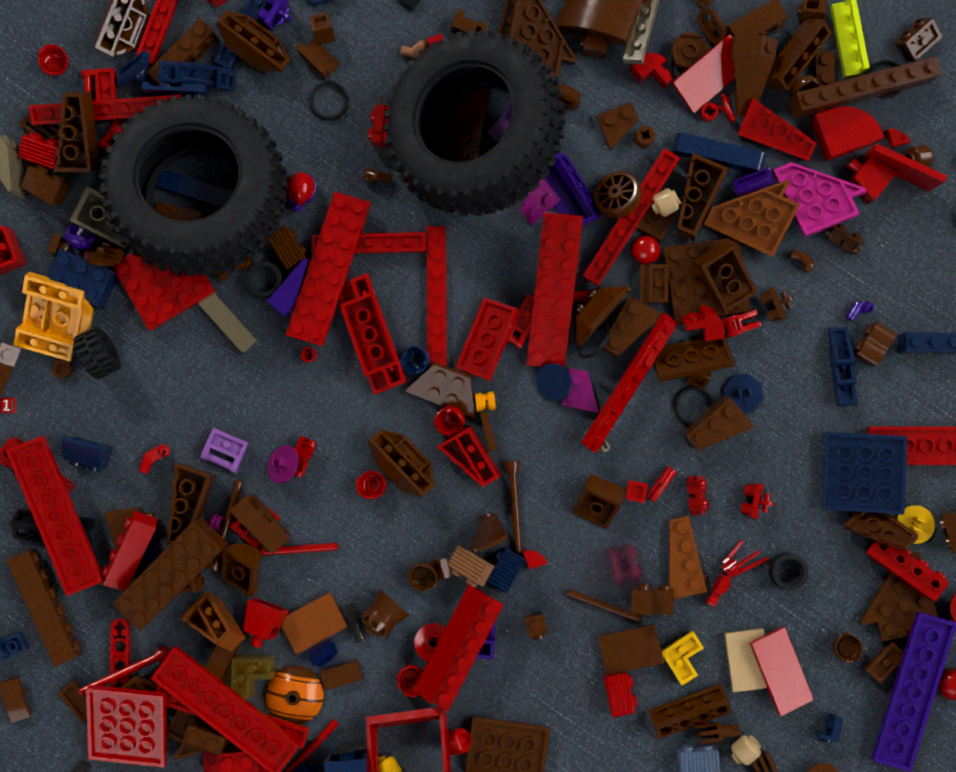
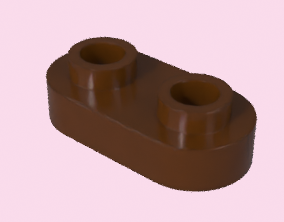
(711, 27)

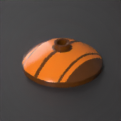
(304, 686)

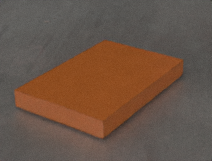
(313, 623)

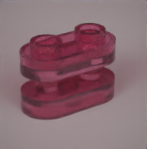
(629, 554)

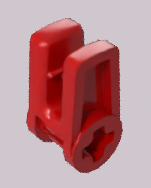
(734, 326)

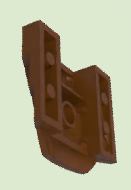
(603, 17)

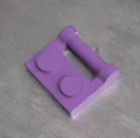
(226, 444)

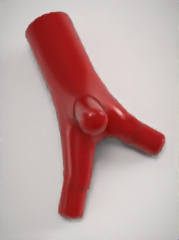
(726, 108)

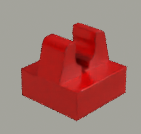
(636, 491)

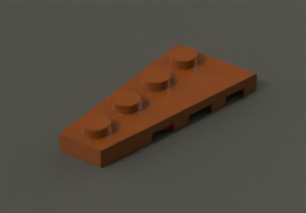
(684, 562)

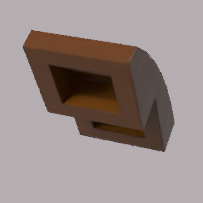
(14, 699)

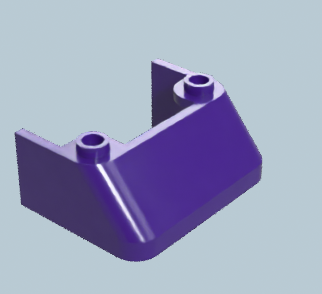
(571, 190)

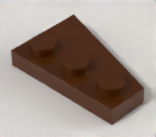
(882, 528)

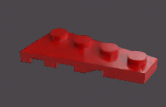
(771, 130)

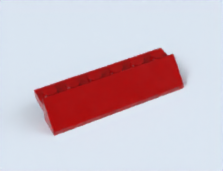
(371, 335)
(458, 647)

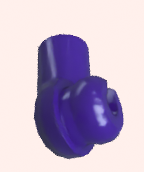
(859, 308)

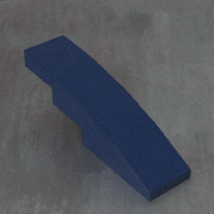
(842, 366)

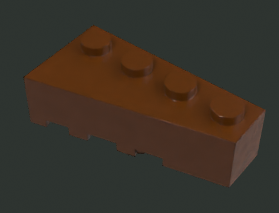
(77, 134)

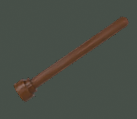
(512, 468)
(216, 563)

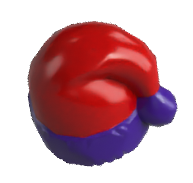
(300, 190)

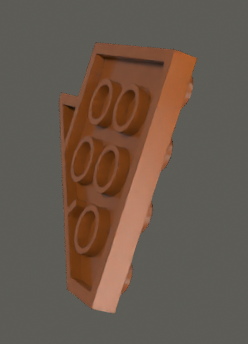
(756, 218)

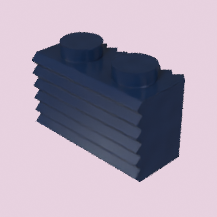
(505, 569)

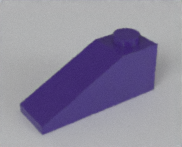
(286, 295)

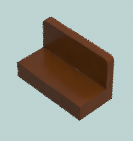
(318, 58)

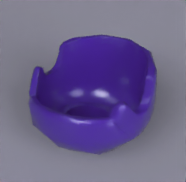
(79, 237)

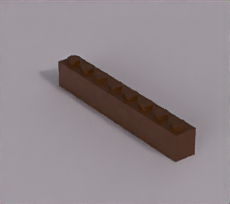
(864, 87)

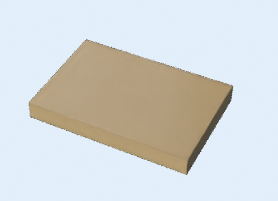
(741, 661)

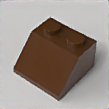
(599, 501)

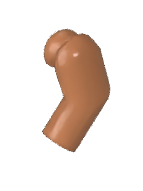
(413, 52)

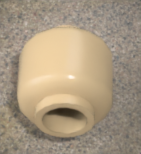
(665, 202)
(746, 749)

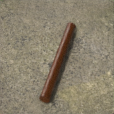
(603, 605)

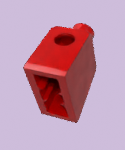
(872, 176)
(263, 620)

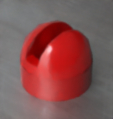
(305, 354)

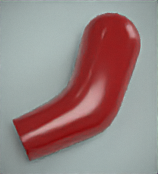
(152, 455)

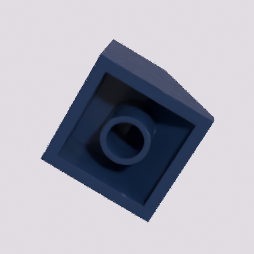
(86, 452)

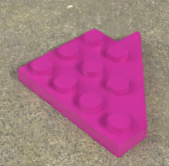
(821, 197)

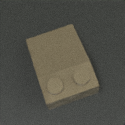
(11, 167)
(91, 216)

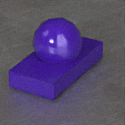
(753, 182)

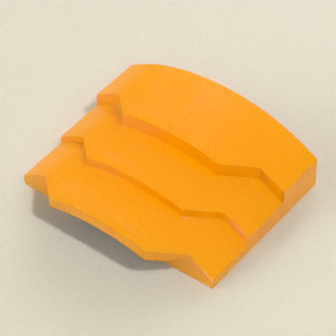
(52, 317)

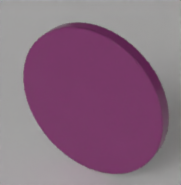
(283, 464)

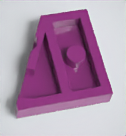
(538, 201)
(581, 393)

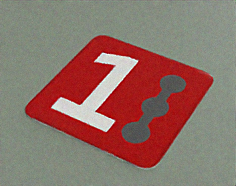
(8, 405)

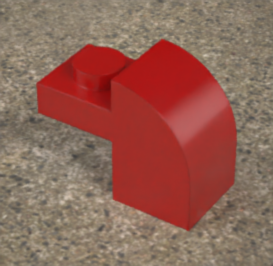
(652, 66)
(707, 321)

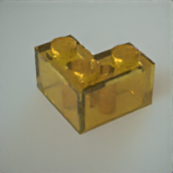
(247, 669)

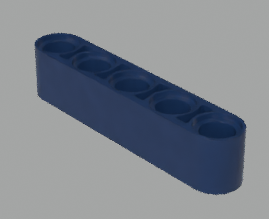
(723, 153)

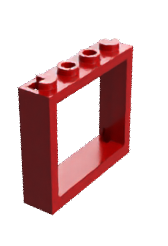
(402, 718)

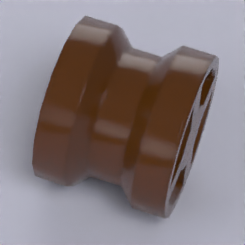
(642, 140)

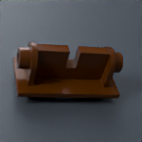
(851, 242)

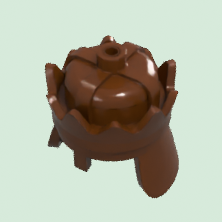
(382, 615)

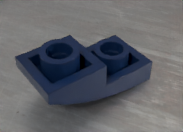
(12, 645)

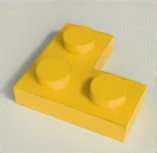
(677, 656)

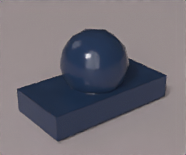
(135, 69)

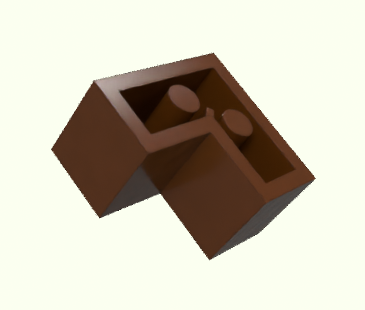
(652, 600)

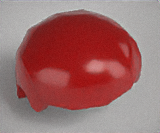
(52, 60)
(645, 249)
(449, 420)
(371, 485)
(408, 678)
(947, 684)

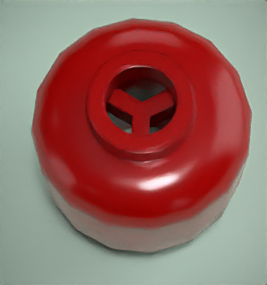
(459, 741)

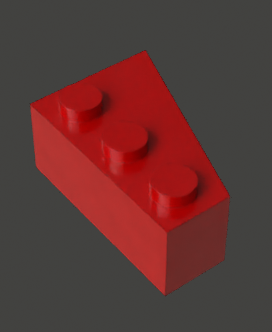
(472, 456)

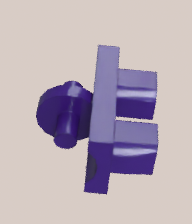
(277, 14)

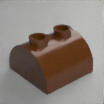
(242, 567)

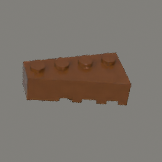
(701, 188)
(189, 498)

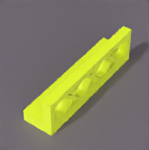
(849, 38)

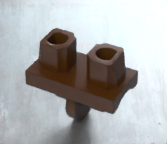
(779, 312)

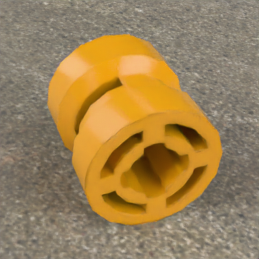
(480, 401)

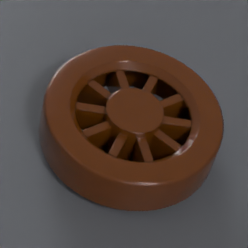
(619, 187)

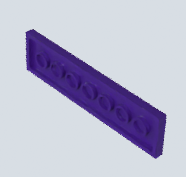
(914, 691)

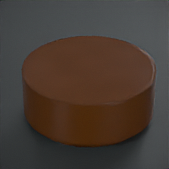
(62, 369)

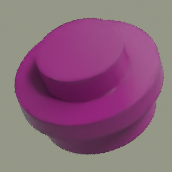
(216, 522)

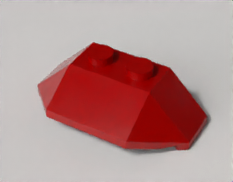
(230, 761)

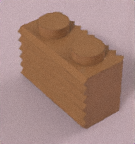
(470, 566)

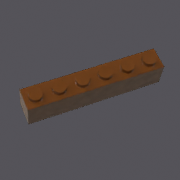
(45, 607)

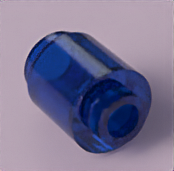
(323, 653)

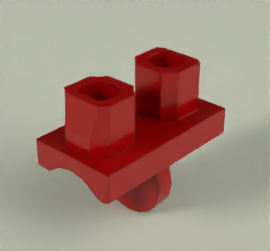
(753, 509)

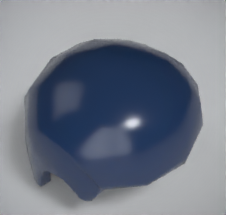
(415, 360)

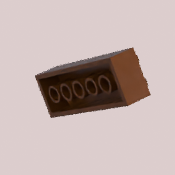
(170, 573)

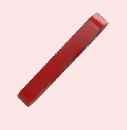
(116, 655)

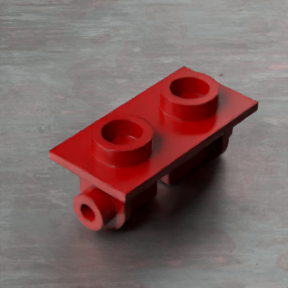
(305, 450)
(698, 488)

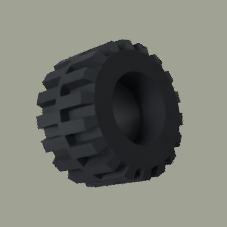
(97, 353)

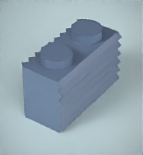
(698, 759)

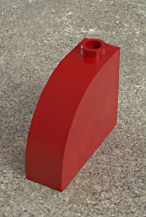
(844, 131)

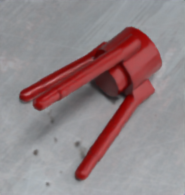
(733, 568)

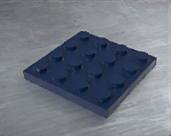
(864, 473)

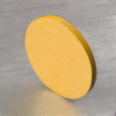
(918, 520)

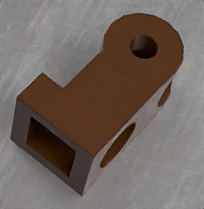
(464, 24)

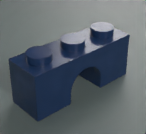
(926, 342)

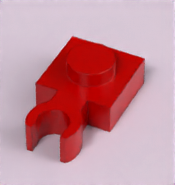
(720, 586)

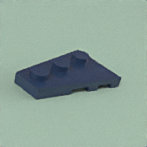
(183, 89)

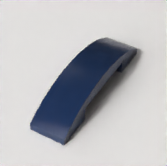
(197, 73)

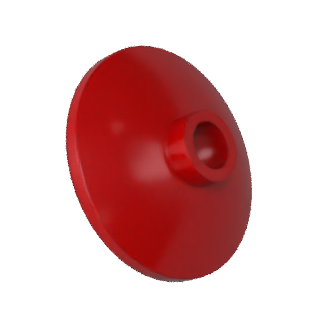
(424, 637)

